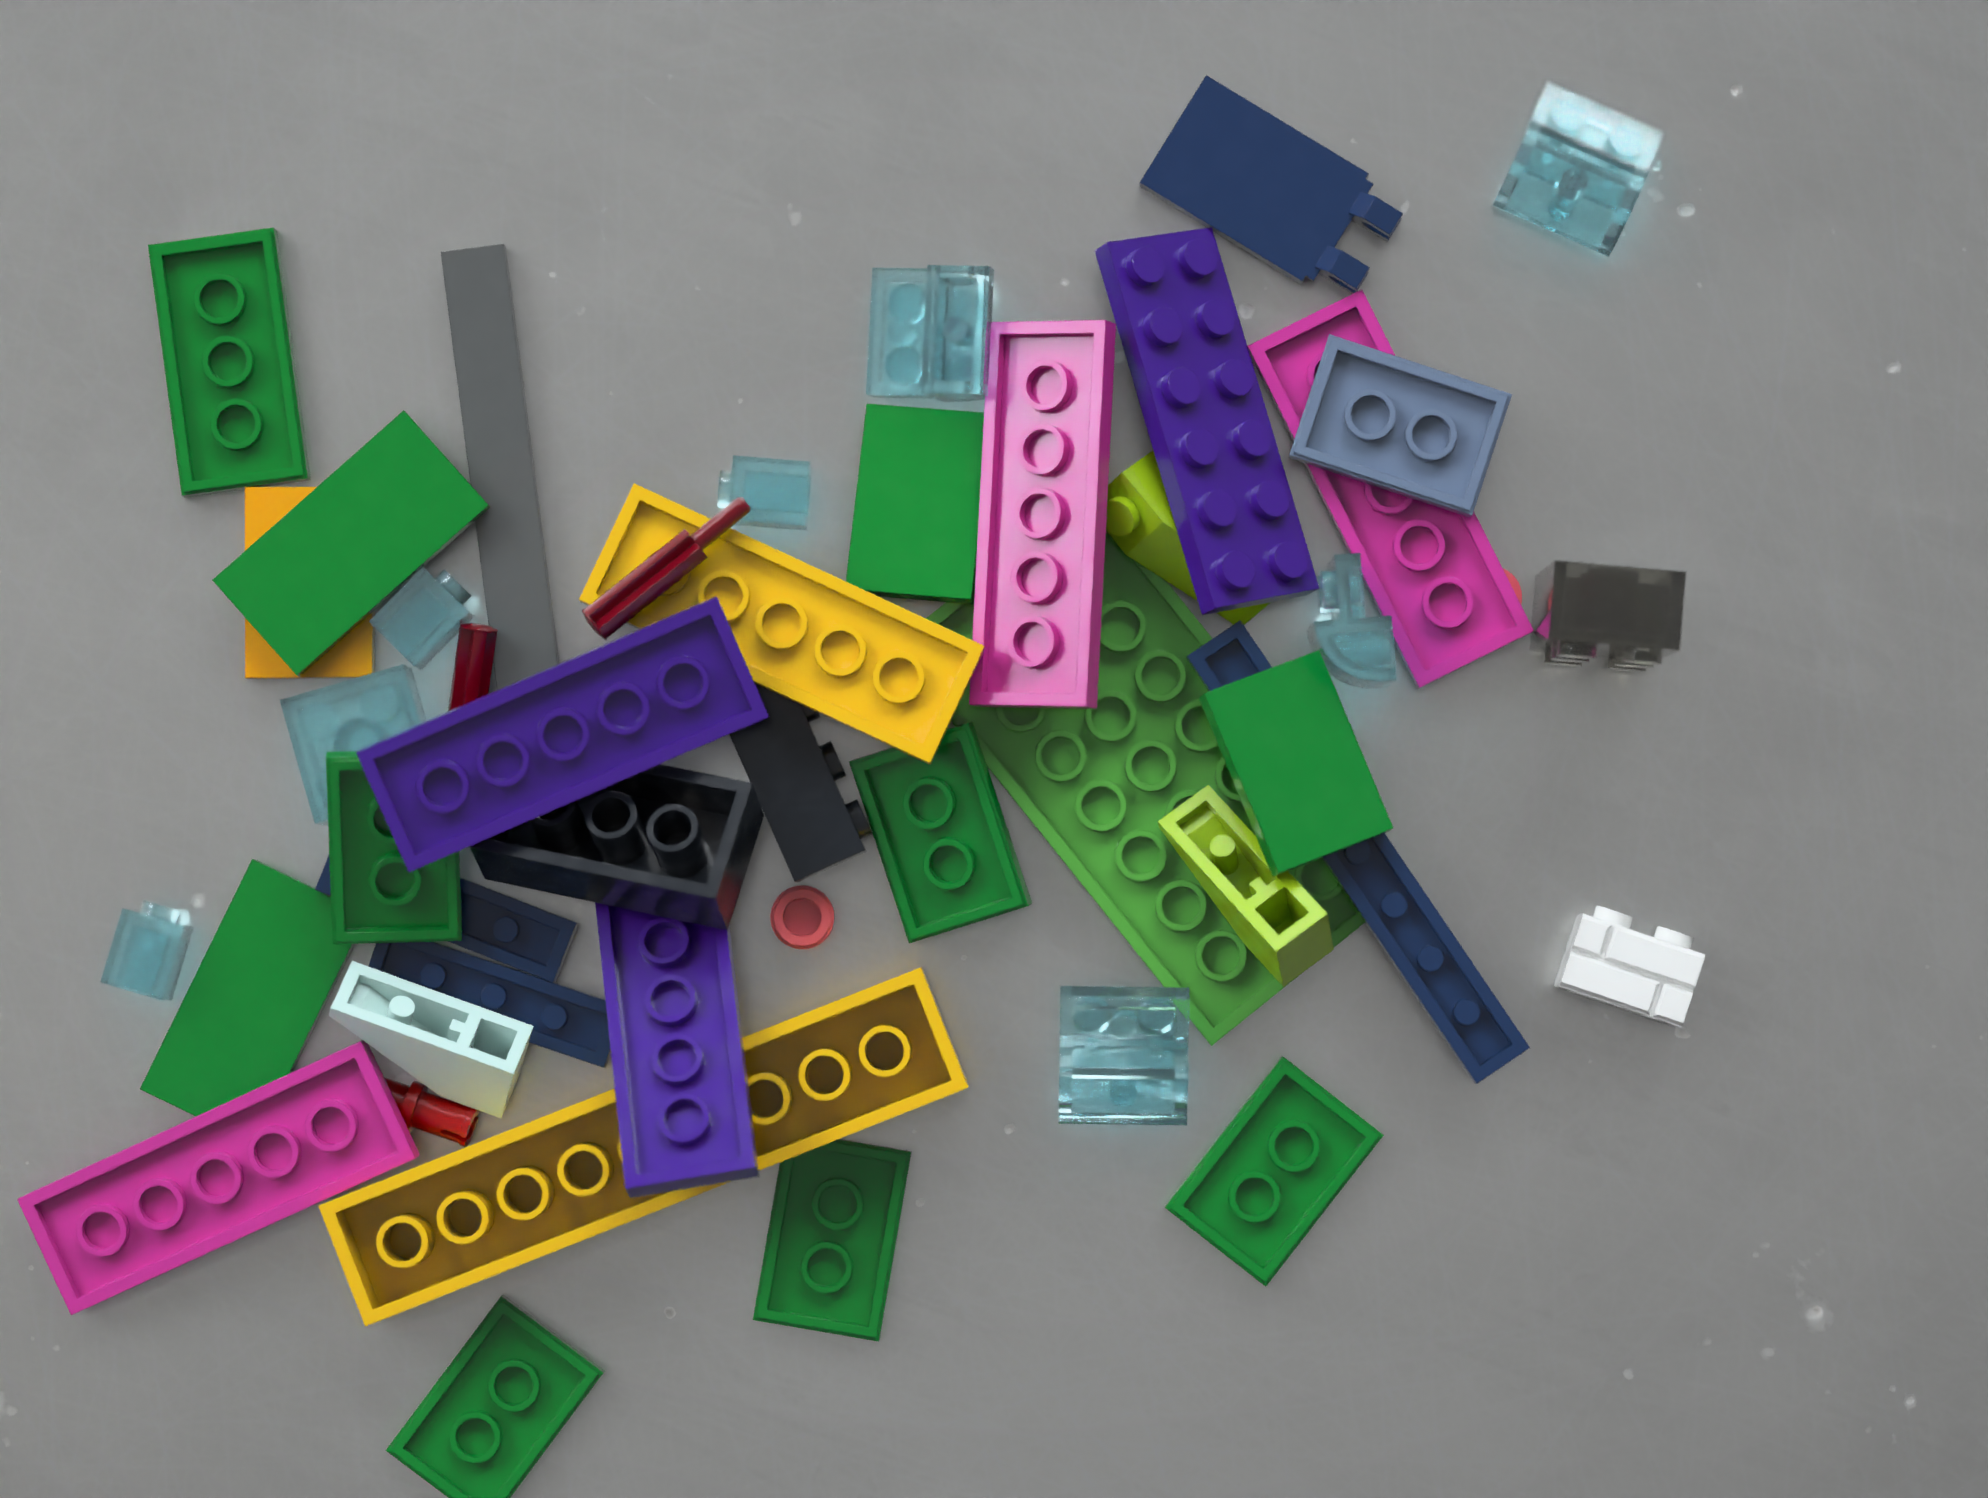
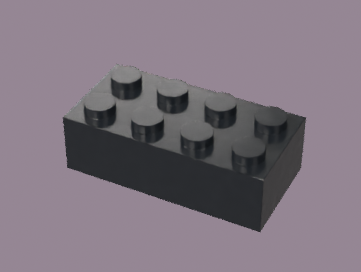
(648, 844)

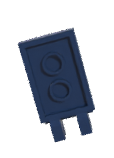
(1267, 187)

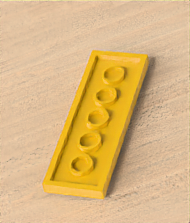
(803, 628)

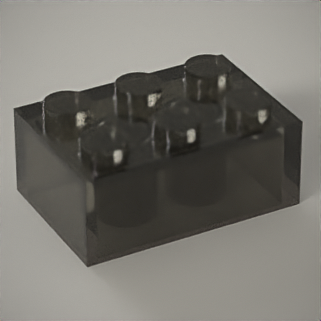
(1607, 613)

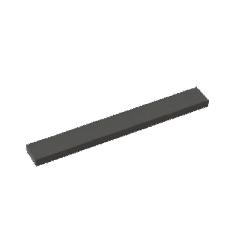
(500, 461)

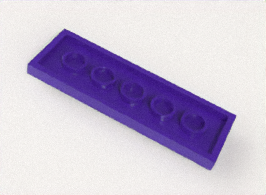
(1206, 420)
(562, 734)
(675, 1052)

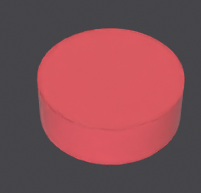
(802, 917)

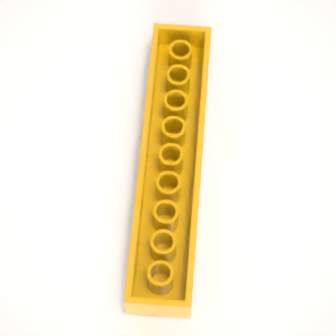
(565, 1170)

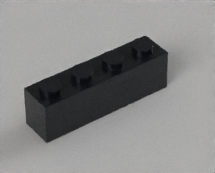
(799, 788)

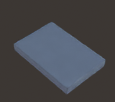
(1400, 426)

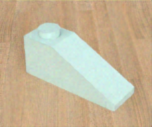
(436, 1038)

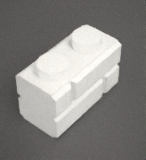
(1629, 967)

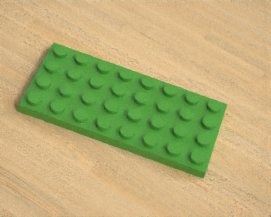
(1112, 772)

